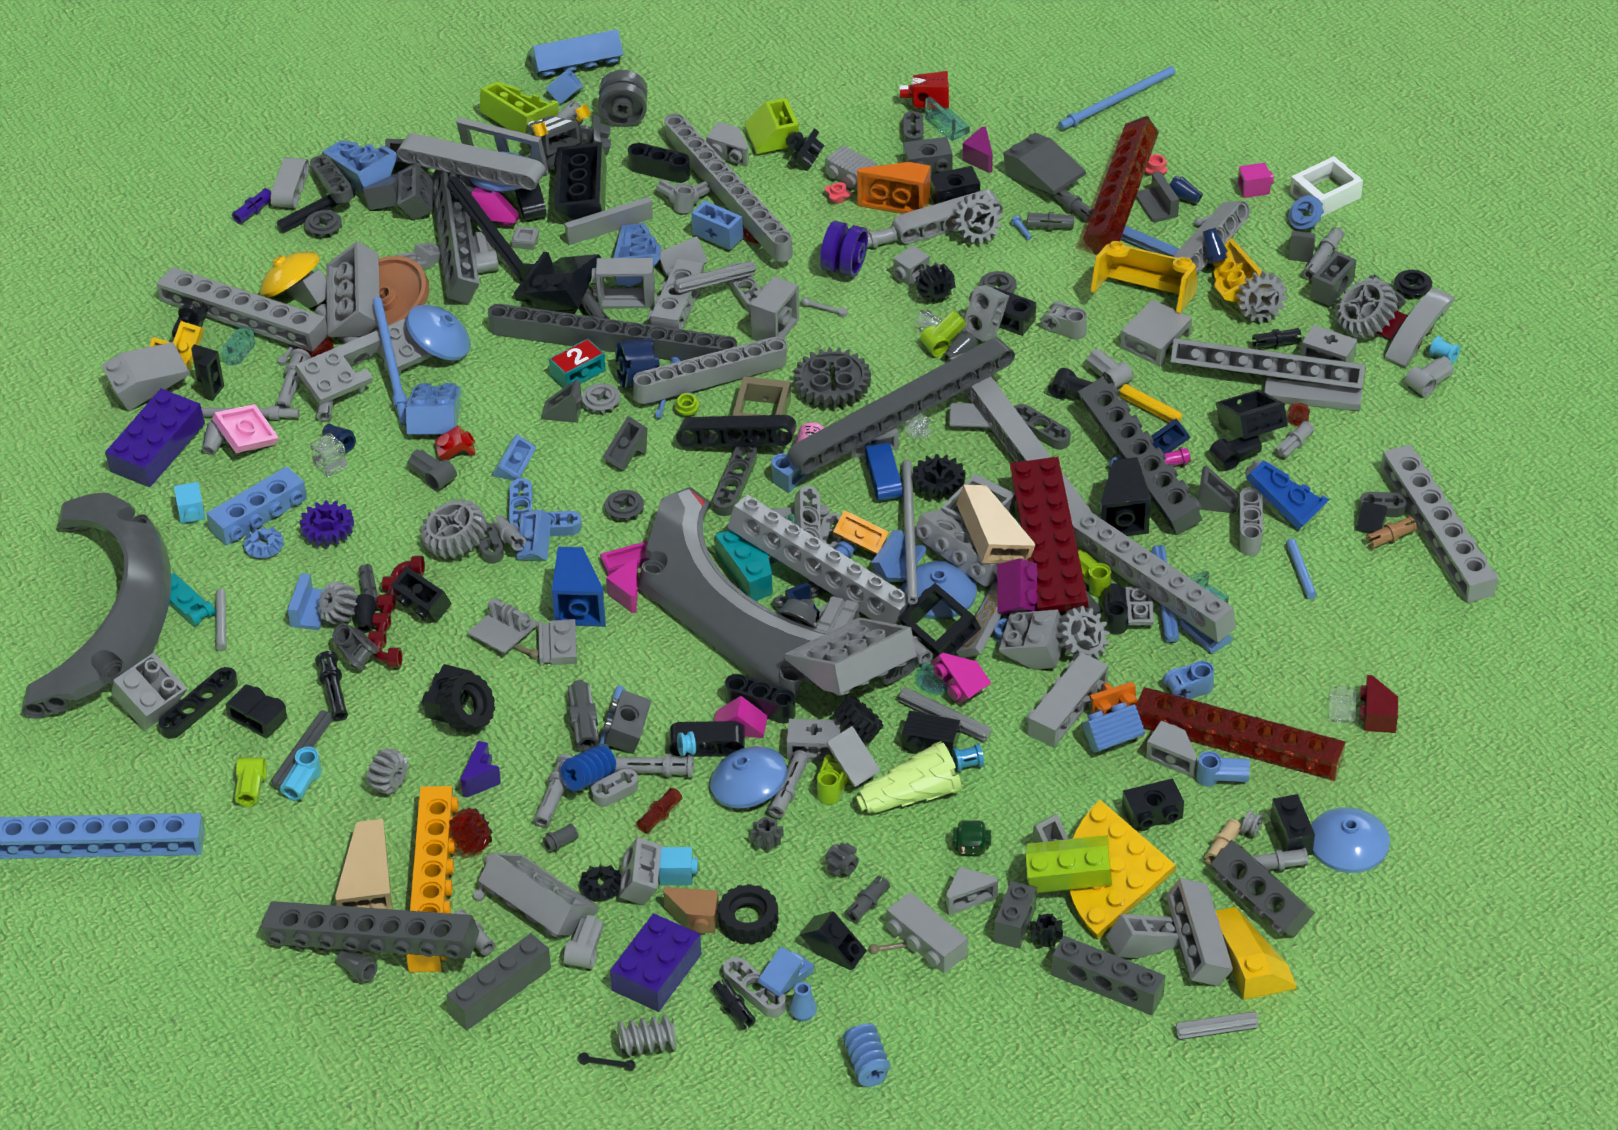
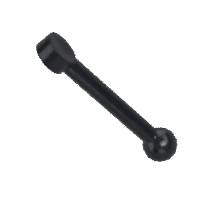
(585, 1059)

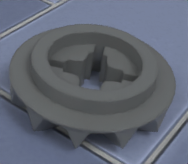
(329, 218)
(1005, 280)
(619, 499)

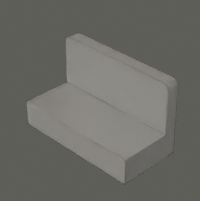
(688, 250)
(853, 756)

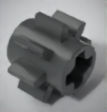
(766, 833)
(842, 859)

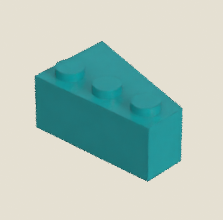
(745, 564)

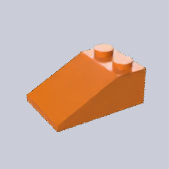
(894, 187)

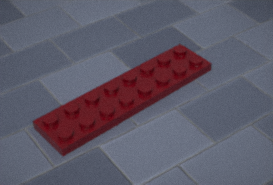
(1048, 523)

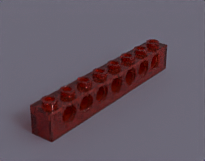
(1121, 184)
(1243, 734)

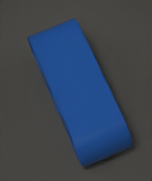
(883, 471)

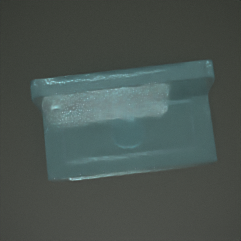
(945, 120)

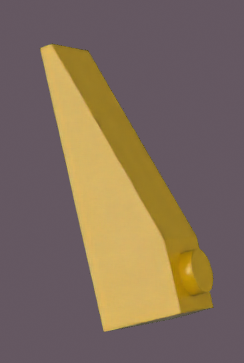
(1233, 270)
(1254, 961)

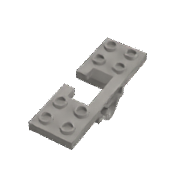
(331, 372)

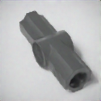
(583, 715)

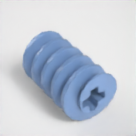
(867, 1054)

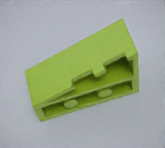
(512, 108)

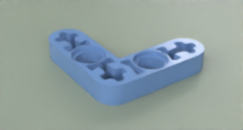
(562, 517)

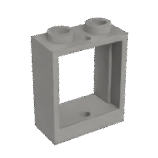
(624, 297)
(1005, 496)

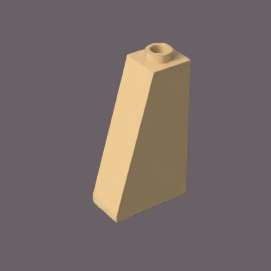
(992, 527)
(366, 869)

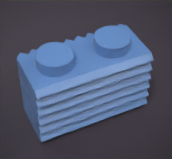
(1112, 728)

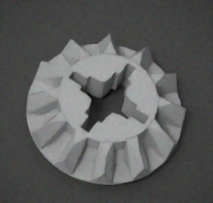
(597, 392)

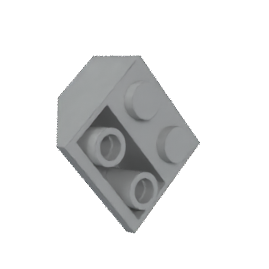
(1032, 639)
(148, 690)

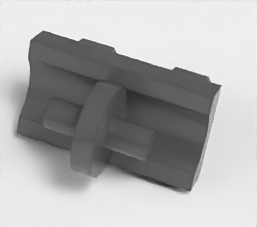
(596, 133)

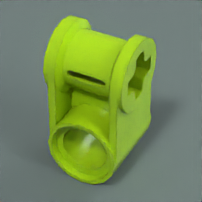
(830, 781)

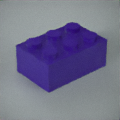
(655, 962)

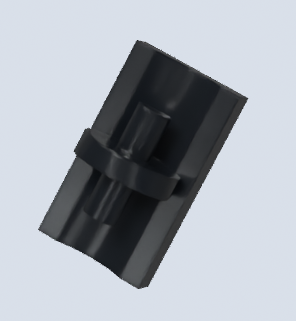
(801, 145)
(190, 314)

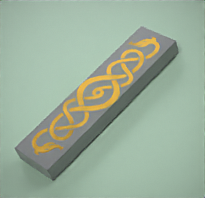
(987, 618)

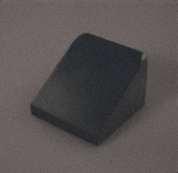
(1371, 517)

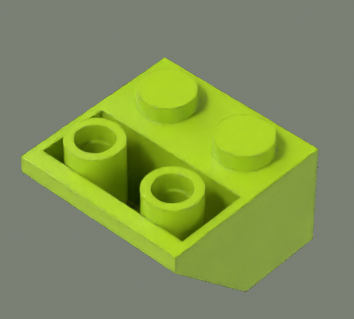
(771, 126)

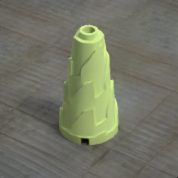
(920, 778)

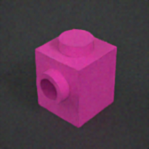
(1255, 180)

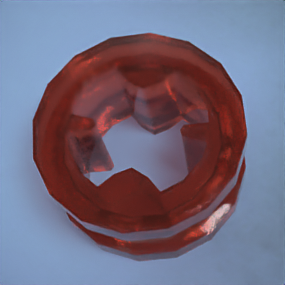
(1295, 409)

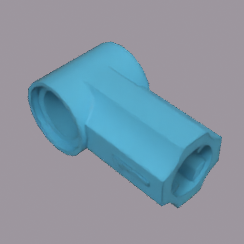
(304, 771)

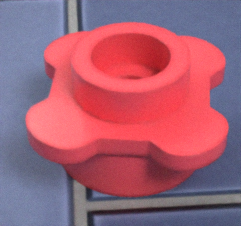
(1156, 164)
(837, 192)

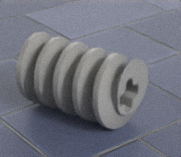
(646, 1035)

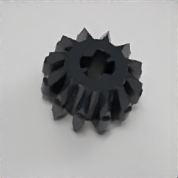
(935, 282)

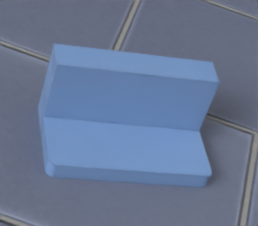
(891, 558)
(304, 605)

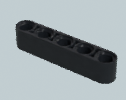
(744, 424)

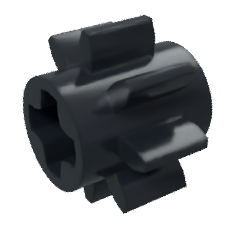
(1046, 930)

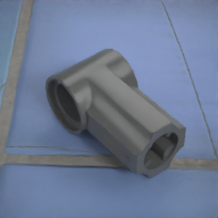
(436, 473)

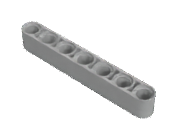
(471, 161)
(709, 370)

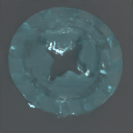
(926, 680)

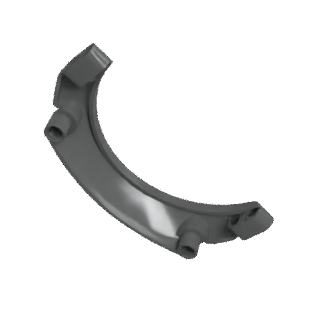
(135, 617)

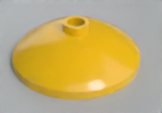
(287, 272)

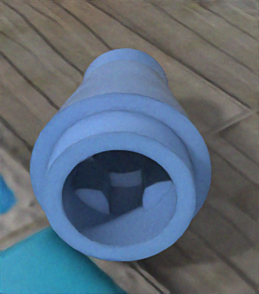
(803, 1003)

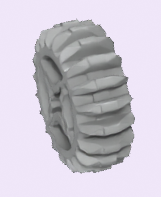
(1370, 313)
(453, 528)

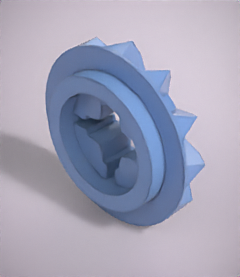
(1307, 204)
(259, 549)

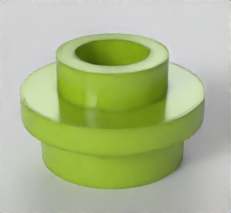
(687, 404)

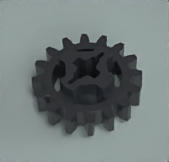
(938, 476)

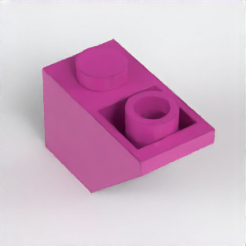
(496, 206)
(960, 675)

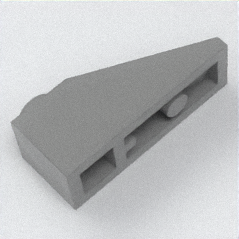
(1142, 935)

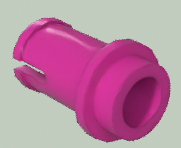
(1178, 457)

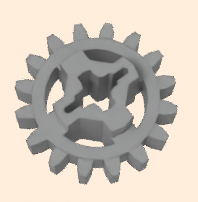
(982, 226)
(1264, 285)
(1082, 633)

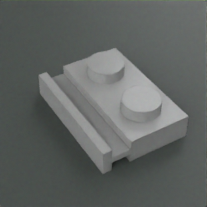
(557, 642)

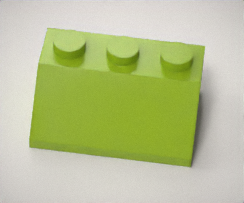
(1069, 864)

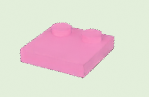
(245, 428)

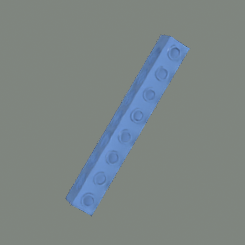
(101, 836)

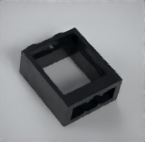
(1245, 417)
(955, 636)

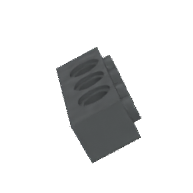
(1294, 911)
(1108, 975)

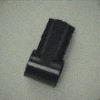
(1066, 384)
(1230, 453)
(1116, 608)

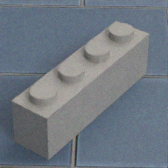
(1066, 700)
(1199, 932)

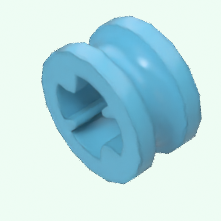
(686, 743)

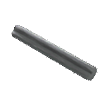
(308, 739)

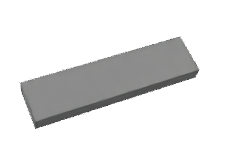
(608, 220)
(1314, 394)

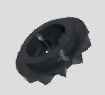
(1411, 277)
(610, 887)

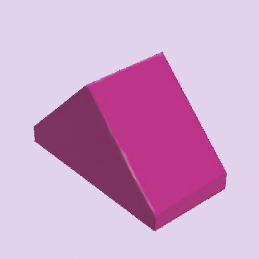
(623, 585)
(746, 713)

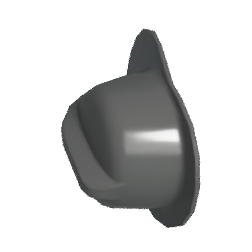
(799, 611)

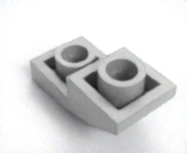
(1139, 607)

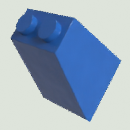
(577, 589)

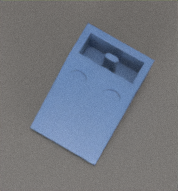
(433, 408)

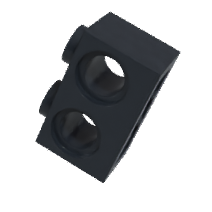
(1018, 314)

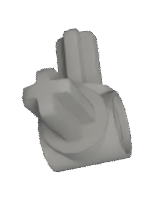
(683, 195)

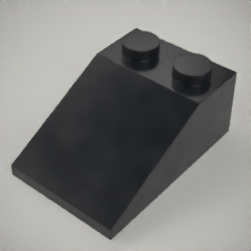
(563, 283)

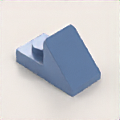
(785, 971)

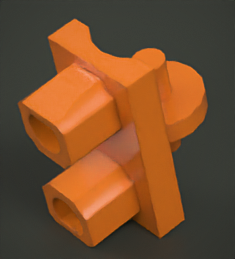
(1113, 696)

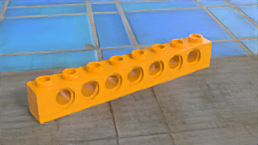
(433, 863)

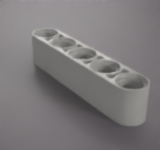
(935, 219)
(1226, 219)

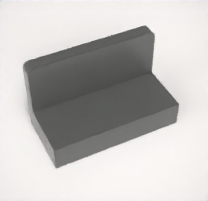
(1159, 200)

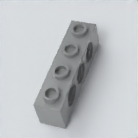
(672, 307)
(954, 544)

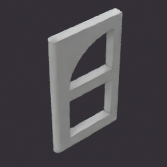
(501, 136)

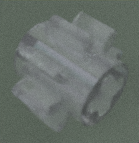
(918, 427)

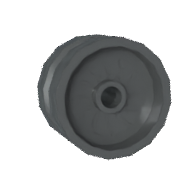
(622, 98)

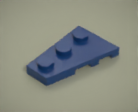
(1289, 498)

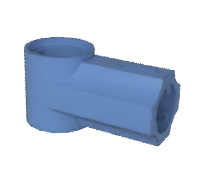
(1213, 768)

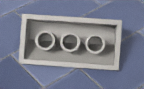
(351, 287)
(536, 893)

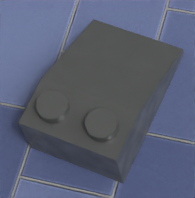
(1042, 164)

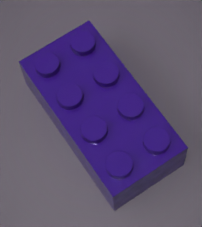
(155, 437)

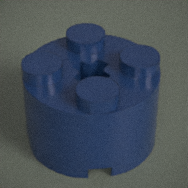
(633, 358)

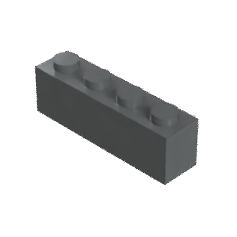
(498, 981)

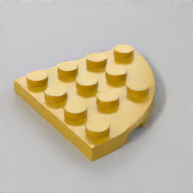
(1135, 870)

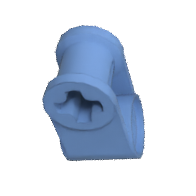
(1192, 679)

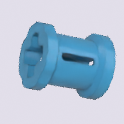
(968, 757)

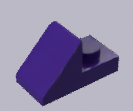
(479, 772)

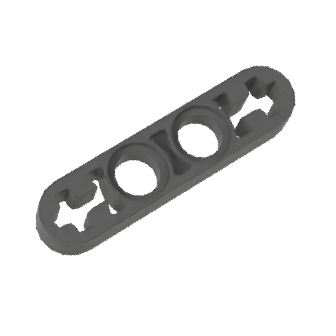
(331, 179)
(733, 478)

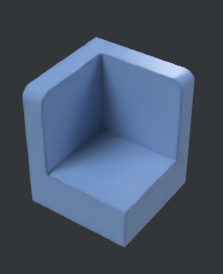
(565, 86)

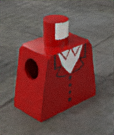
(927, 85)

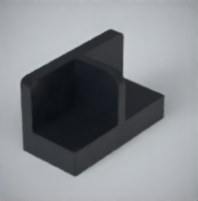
(528, 272)

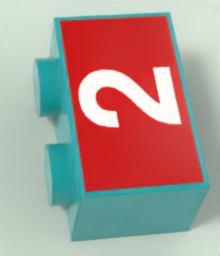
(577, 362)

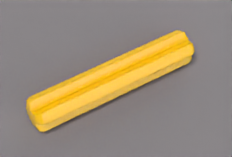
(1149, 403)

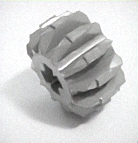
(337, 602)
(387, 771)

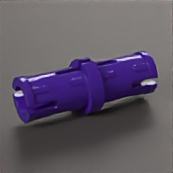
(248, 209)

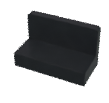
(208, 370)

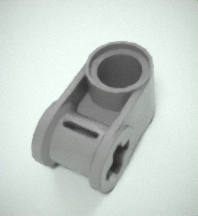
(1066, 319)

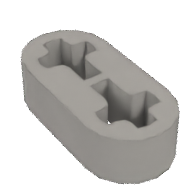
(826, 532)
(615, 787)

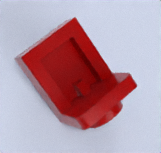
(454, 442)

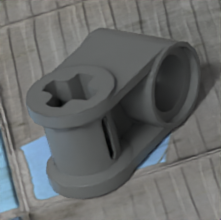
(354, 645)

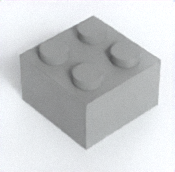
(774, 309)

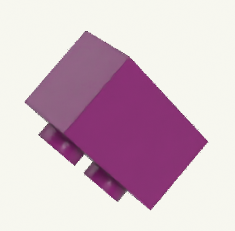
(1016, 586)

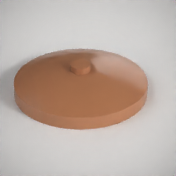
(401, 287)

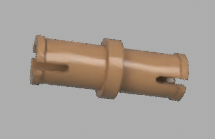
(1391, 532)

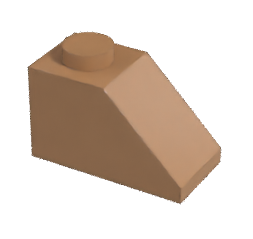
(693, 908)

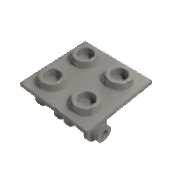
(502, 626)

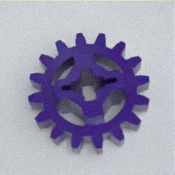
(327, 523)

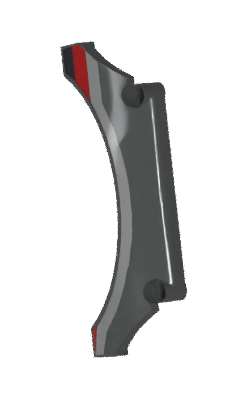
(698, 594)

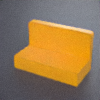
(860, 532)

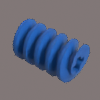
(587, 767)

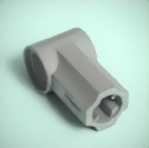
(485, 255)
(1106, 367)
(1425, 379)
(583, 947)

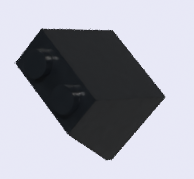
(1126, 498)

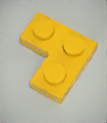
(185, 338)

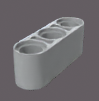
(289, 182)
(1250, 521)

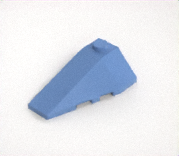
(362, 164)
(636, 242)

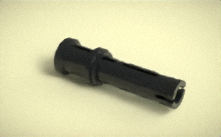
(331, 676)

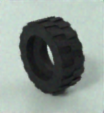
(452, 709)
(748, 896)

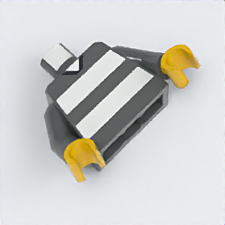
(558, 131)

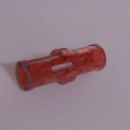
(659, 810)

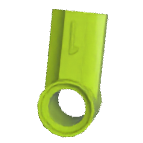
(938, 338)
(1095, 574)
(249, 774)

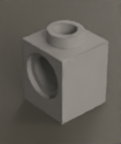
(908, 263)

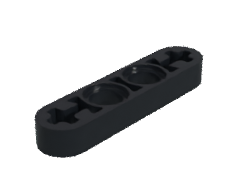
(202, 705)

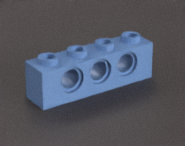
(256, 506)

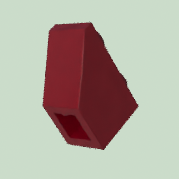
(1380, 706)

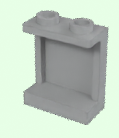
(1154, 331)

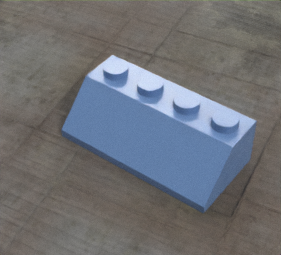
(576, 52)

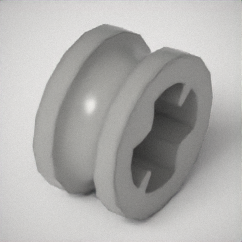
(1252, 823)

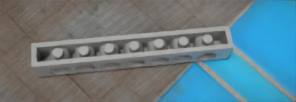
(244, 309)
(1268, 363)
(1440, 524)
(817, 560)
(1155, 577)

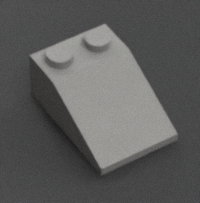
(142, 372)

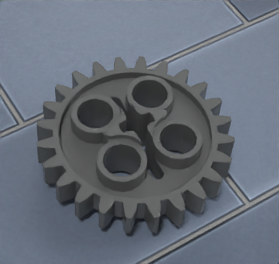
(850, 377)

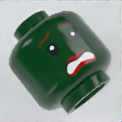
(971, 837)

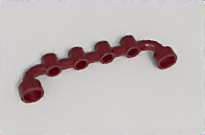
(387, 603)

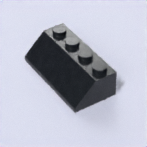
(580, 180)

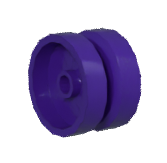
(844, 248)

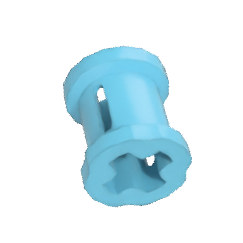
(1441, 348)

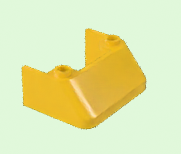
(1146, 269)

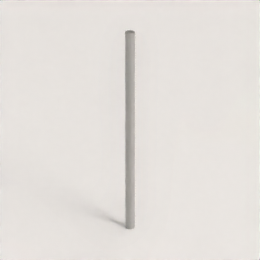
(911, 573)

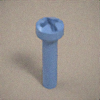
(1016, 221)

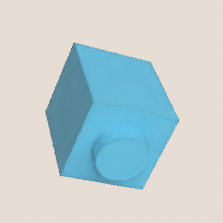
(189, 502)
(677, 866)

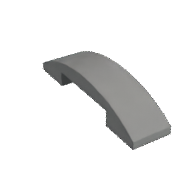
(1417, 325)

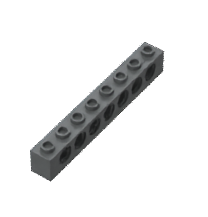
(455, 240)
(1130, 441)
(370, 929)

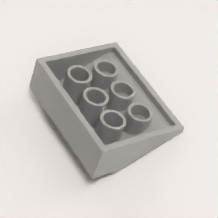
(853, 654)

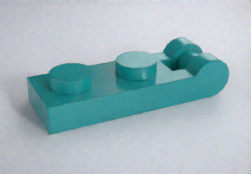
(188, 602)

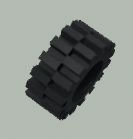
(863, 720)

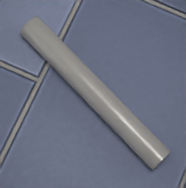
(221, 643)

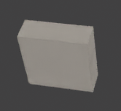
(525, 238)

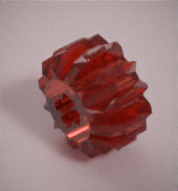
(470, 830)

